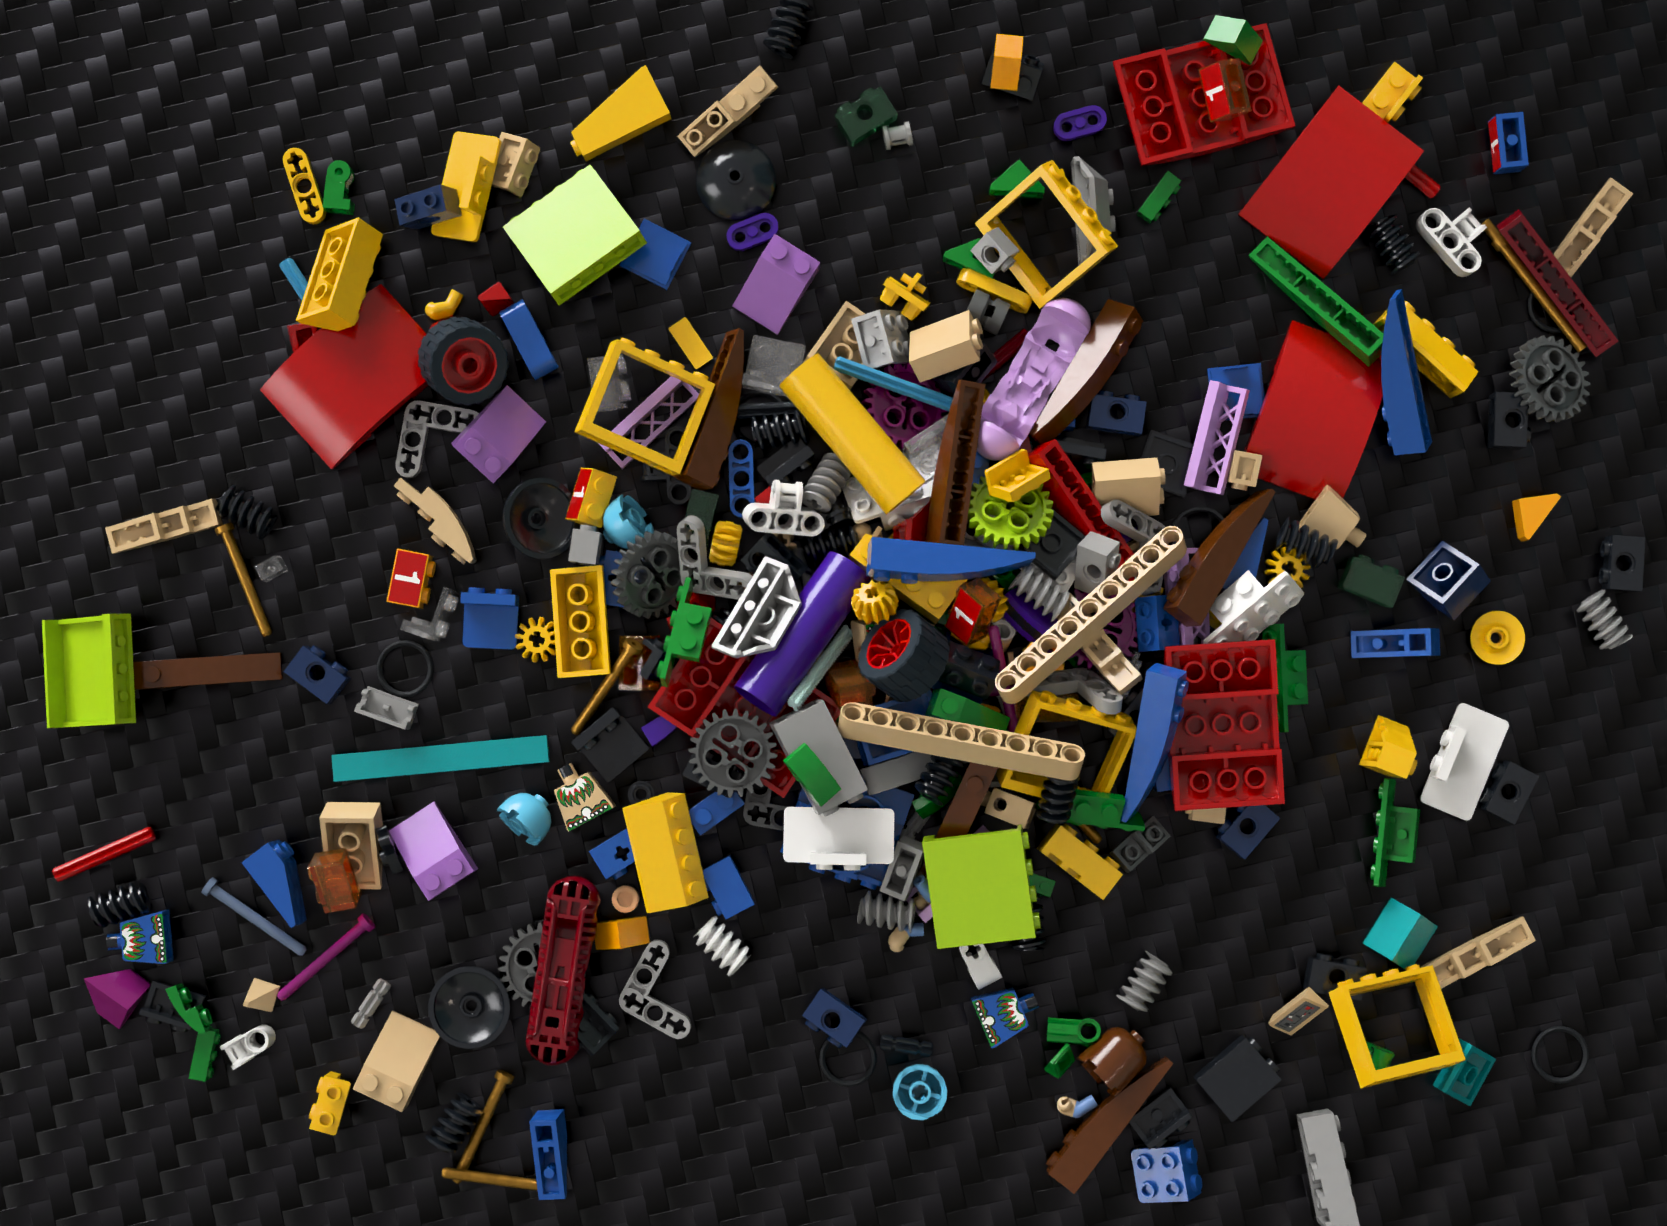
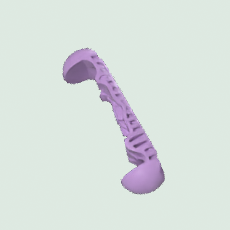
(1031, 378)

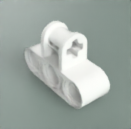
(1460, 230)
(784, 499)

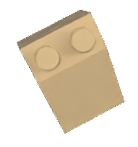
(840, 341)
(353, 827)
(397, 1061)

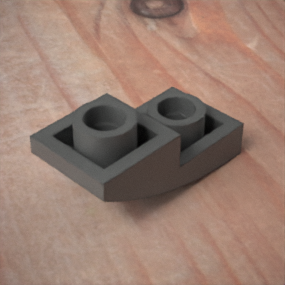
(1139, 845)

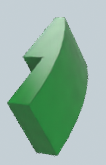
(812, 774)
(926, 808)
(195, 1017)

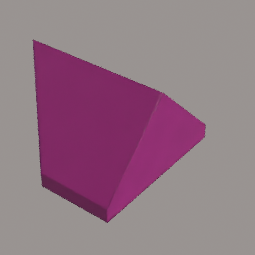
(117, 994)

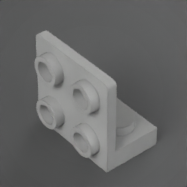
(882, 338)

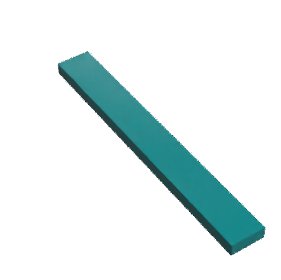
(440, 758)

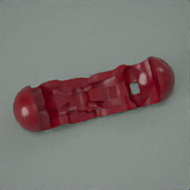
(562, 962)

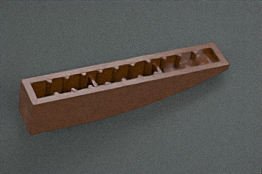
(1089, 369)
(718, 421)
(956, 466)
(1214, 560)
(207, 670)
(965, 802)
(1101, 1128)

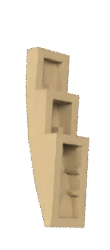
(1592, 225)
(163, 526)
(1106, 656)
(1482, 951)

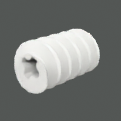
(722, 946)

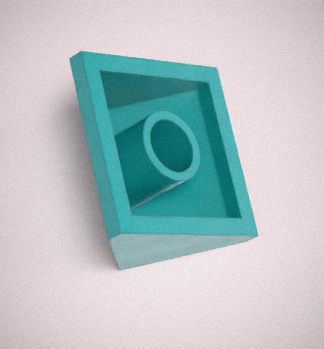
(1400, 934)
(1466, 1077)

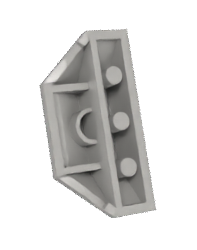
(1097, 196)
(761, 612)

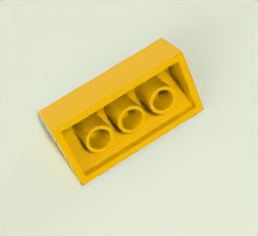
(340, 276)
(1436, 355)
(580, 621)
(665, 852)

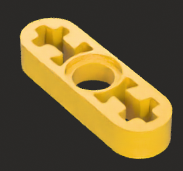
(317, 202)
(973, 280)

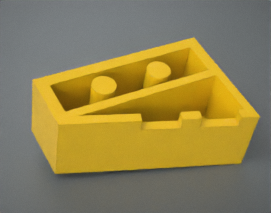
(1390, 749)
(1080, 860)

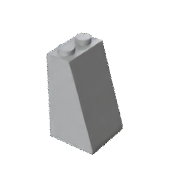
(817, 729)

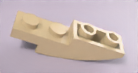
(728, 112)
(447, 525)

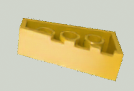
(925, 597)

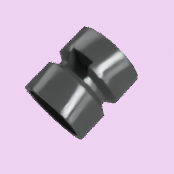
(979, 305)

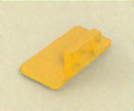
(471, 172)

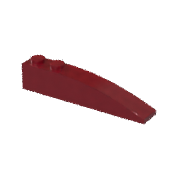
(1557, 283)

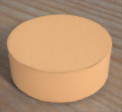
(625, 898)

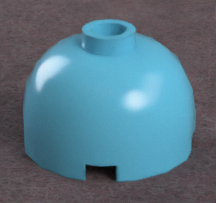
(623, 521)
(526, 816)
(919, 1092)

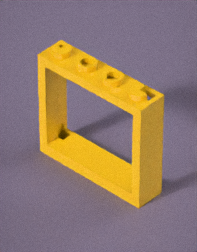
(1083, 216)
(628, 447)
(1033, 784)
(1435, 1010)

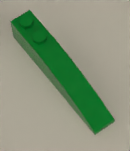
(1319, 301)

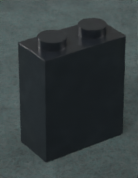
(1238, 1077)

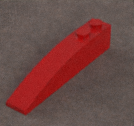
(1072, 496)

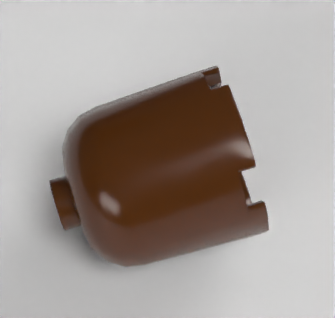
(1115, 1058)

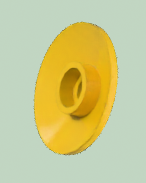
(1510, 637)

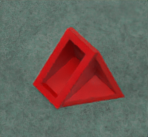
(914, 527)

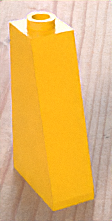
(622, 116)

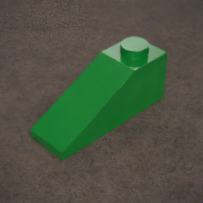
(961, 709)

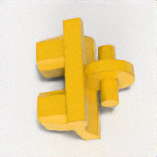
(895, 289)

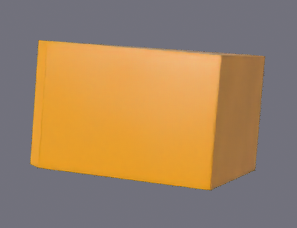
(1006, 62)
(1531, 512)
(622, 933)

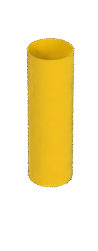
(852, 433)

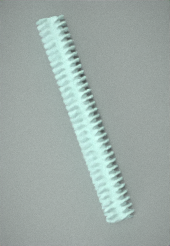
(820, 668)

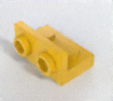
(1392, 91)

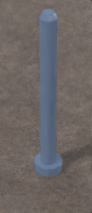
(212, 888)

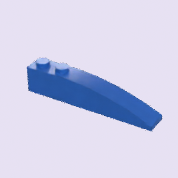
(1401, 384)
(931, 561)
(1155, 732)

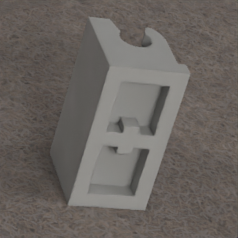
(387, 708)

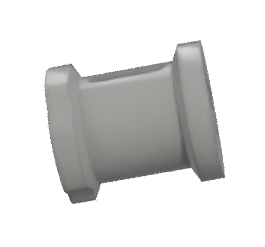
(897, 135)

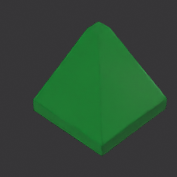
(1060, 1062)

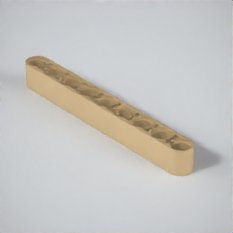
(1086, 626)
(960, 741)

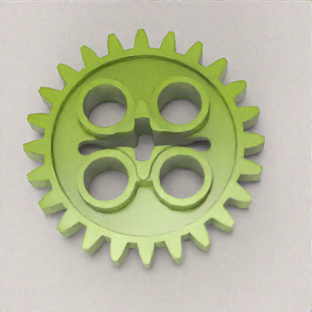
(1001, 528)

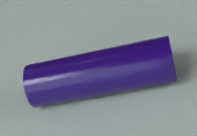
(824, 607)

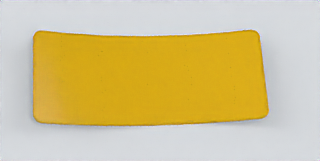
(690, 343)

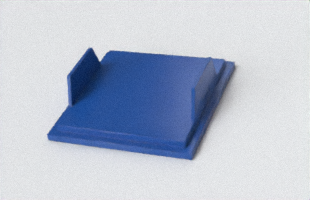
(659, 257)
(1241, 376)

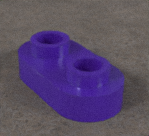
(1079, 124)
(752, 232)

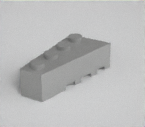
(1327, 1168)

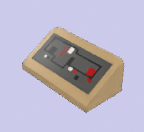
(1298, 1012)

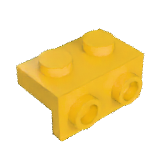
(1015, 477)
(330, 1104)

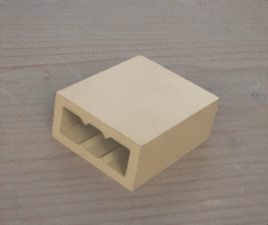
(945, 346)
(1130, 481)

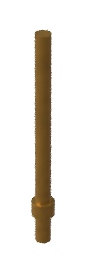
(1502, 245)

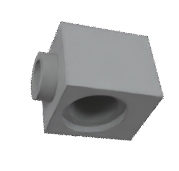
(985, 251)

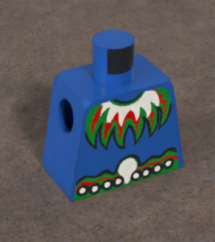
(144, 939)
(1003, 1013)

